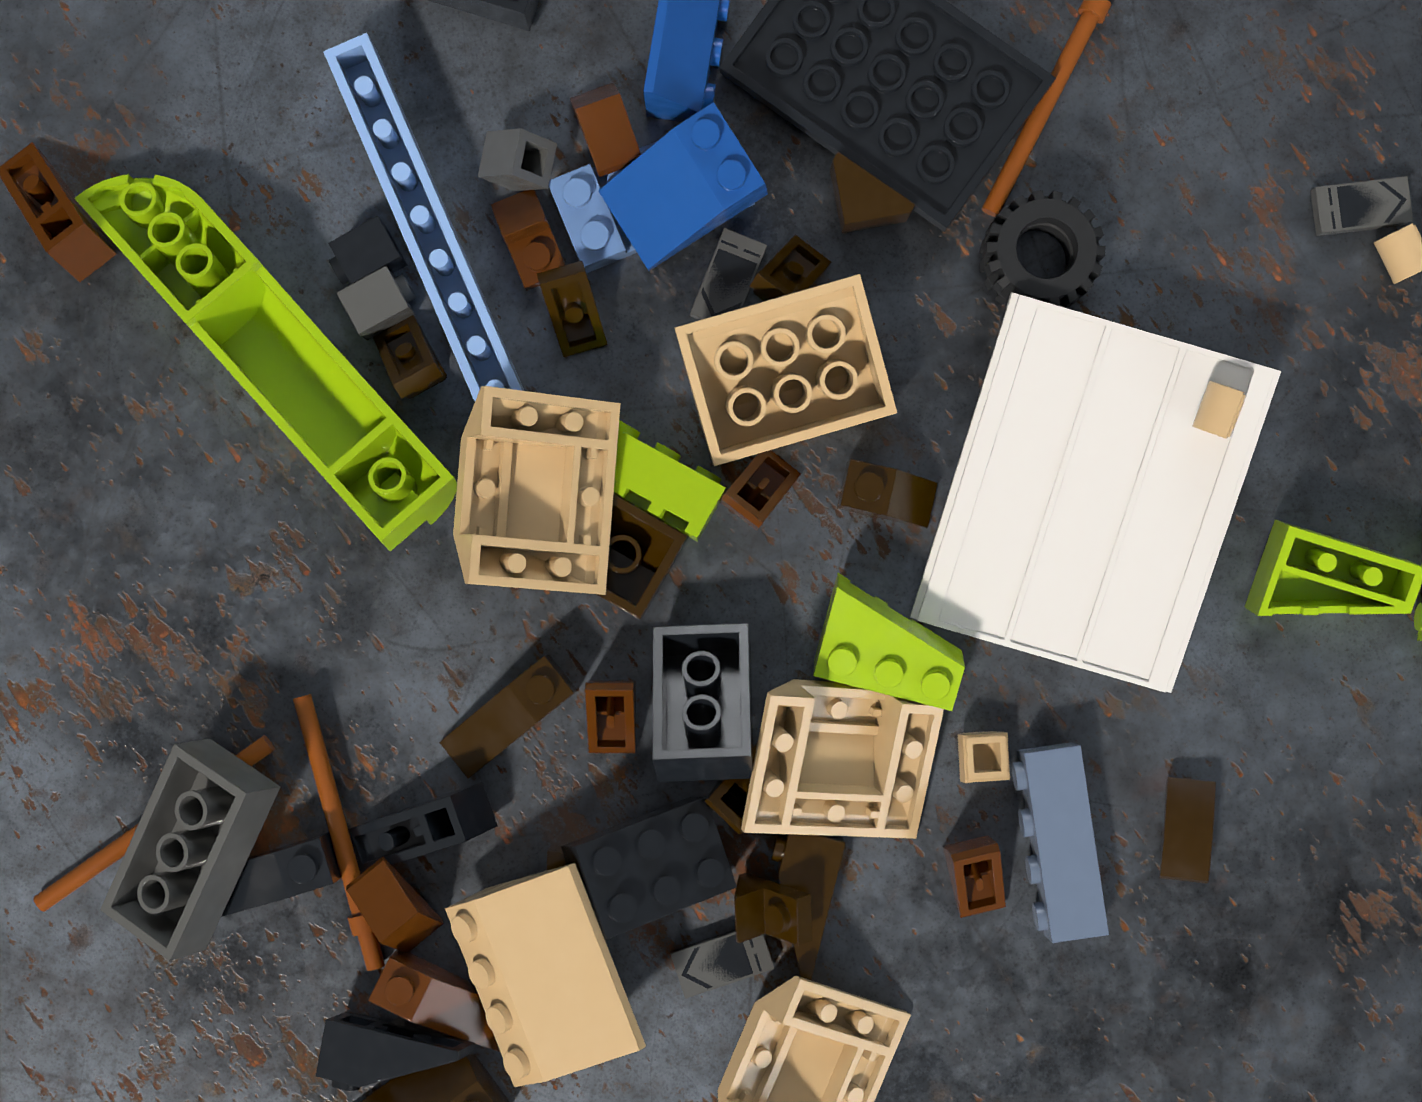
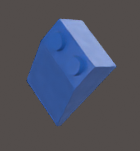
(683, 187)

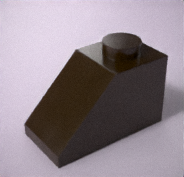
(886, 493)

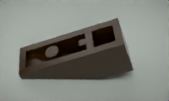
(508, 715)
(812, 867)

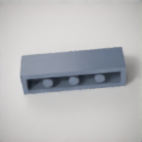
(1061, 842)

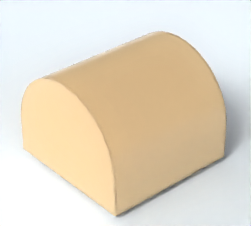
(1401, 253)
(1219, 410)
(983, 756)

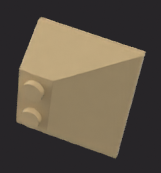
(536, 491)
(840, 762)
(813, 1047)

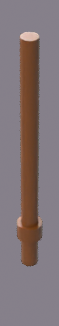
(1092, 13)
(336, 825)
(118, 847)

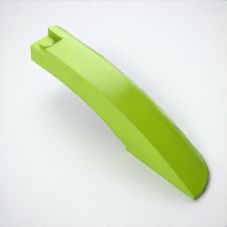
(274, 352)

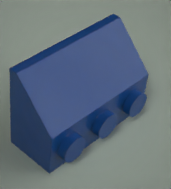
(682, 57)

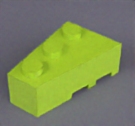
(664, 486)
(1323, 574)
(884, 651)

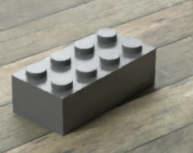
(189, 848)

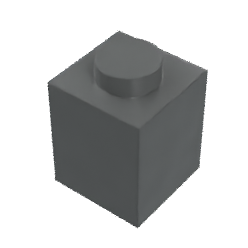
(517, 159)
(377, 302)

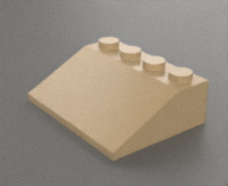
(786, 370)
(544, 976)

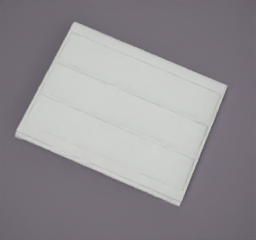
(1089, 495)

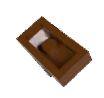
(527, 236)

